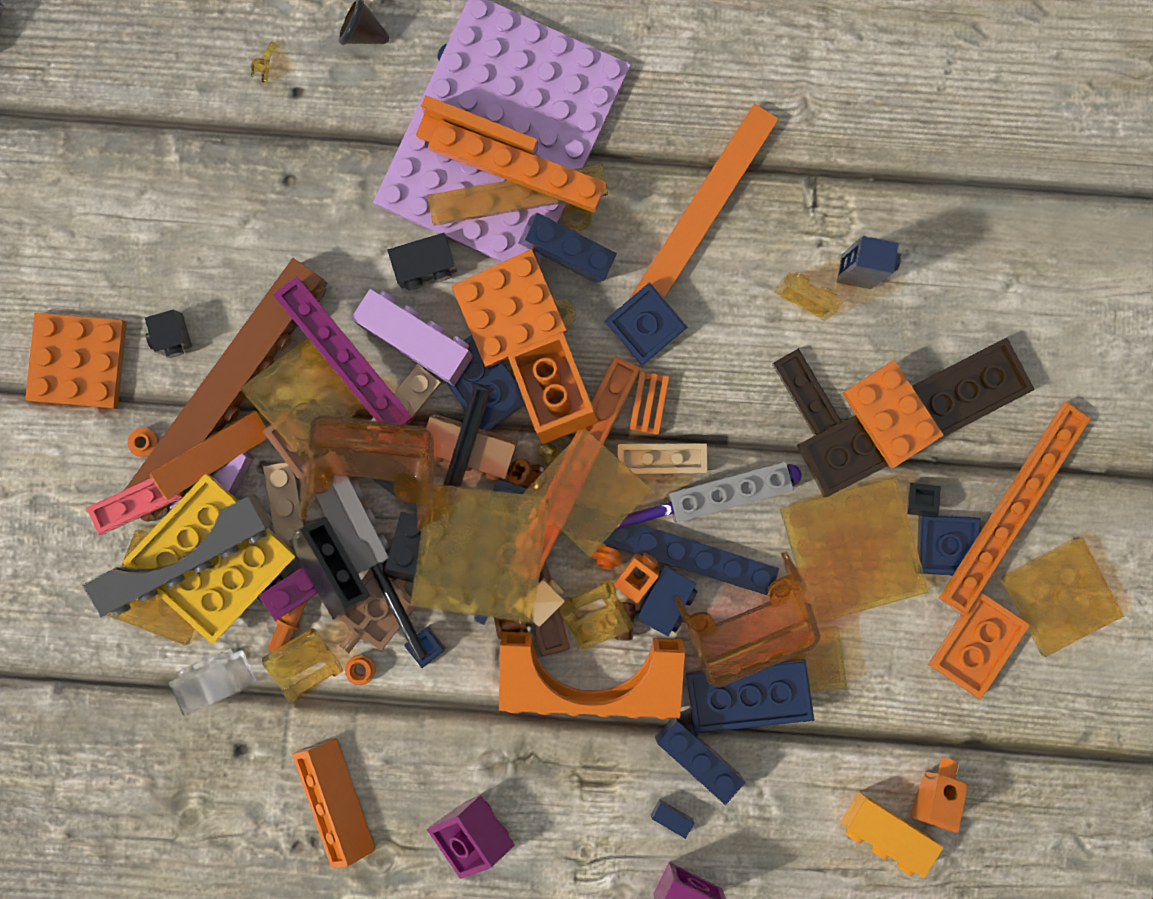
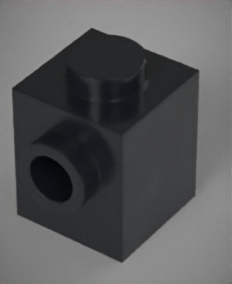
(167, 333)

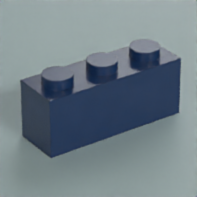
(567, 248)
(868, 262)
(700, 760)

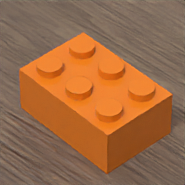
(552, 388)

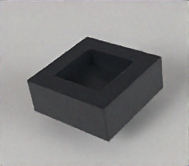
(923, 500)

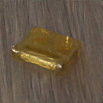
(599, 624)
(297, 657)

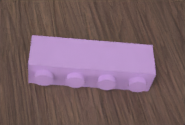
(413, 337)

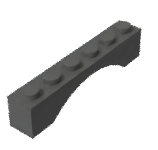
(122, 585)

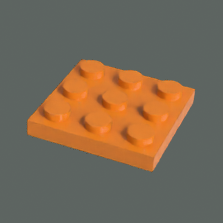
(509, 307)
(76, 360)

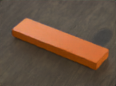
(209, 455)

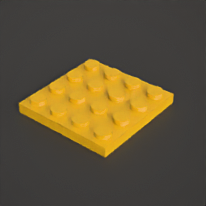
(229, 586)

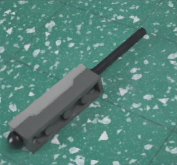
(363, 546)

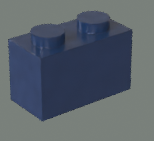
(659, 607)

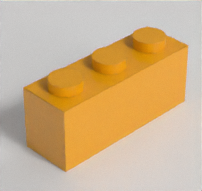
(890, 836)

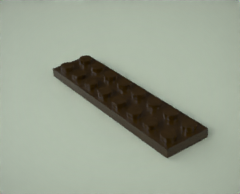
(951, 397)

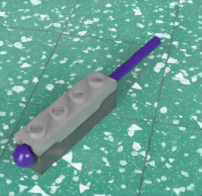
(722, 494)

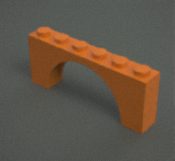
(648, 693)

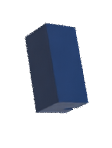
(672, 818)

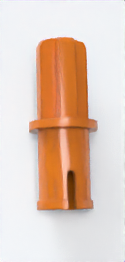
(286, 628)

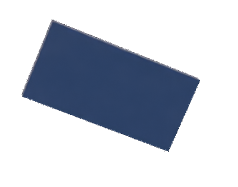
(761, 699)

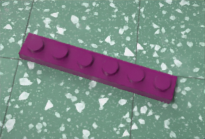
(341, 353)

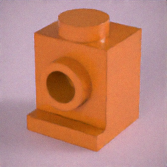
(633, 585)

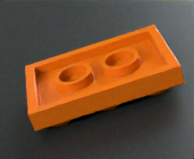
(892, 414)
(979, 646)

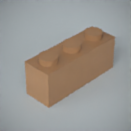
(490, 452)

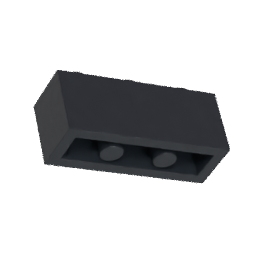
(329, 568)

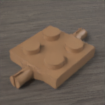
(374, 619)

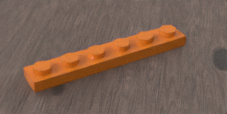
(517, 166)

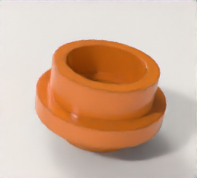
(151, 441)
(607, 557)
(353, 676)

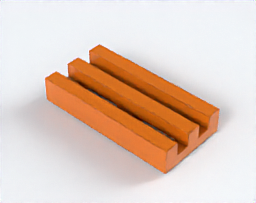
(653, 378)

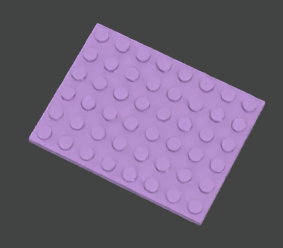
(517, 78)

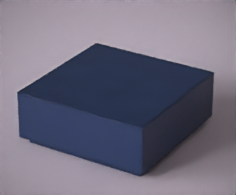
(431, 644)

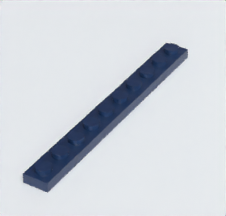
(683, 553)

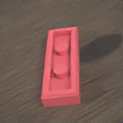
(128, 506)

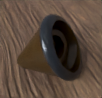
(362, 27)

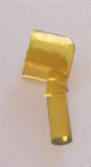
(262, 64)

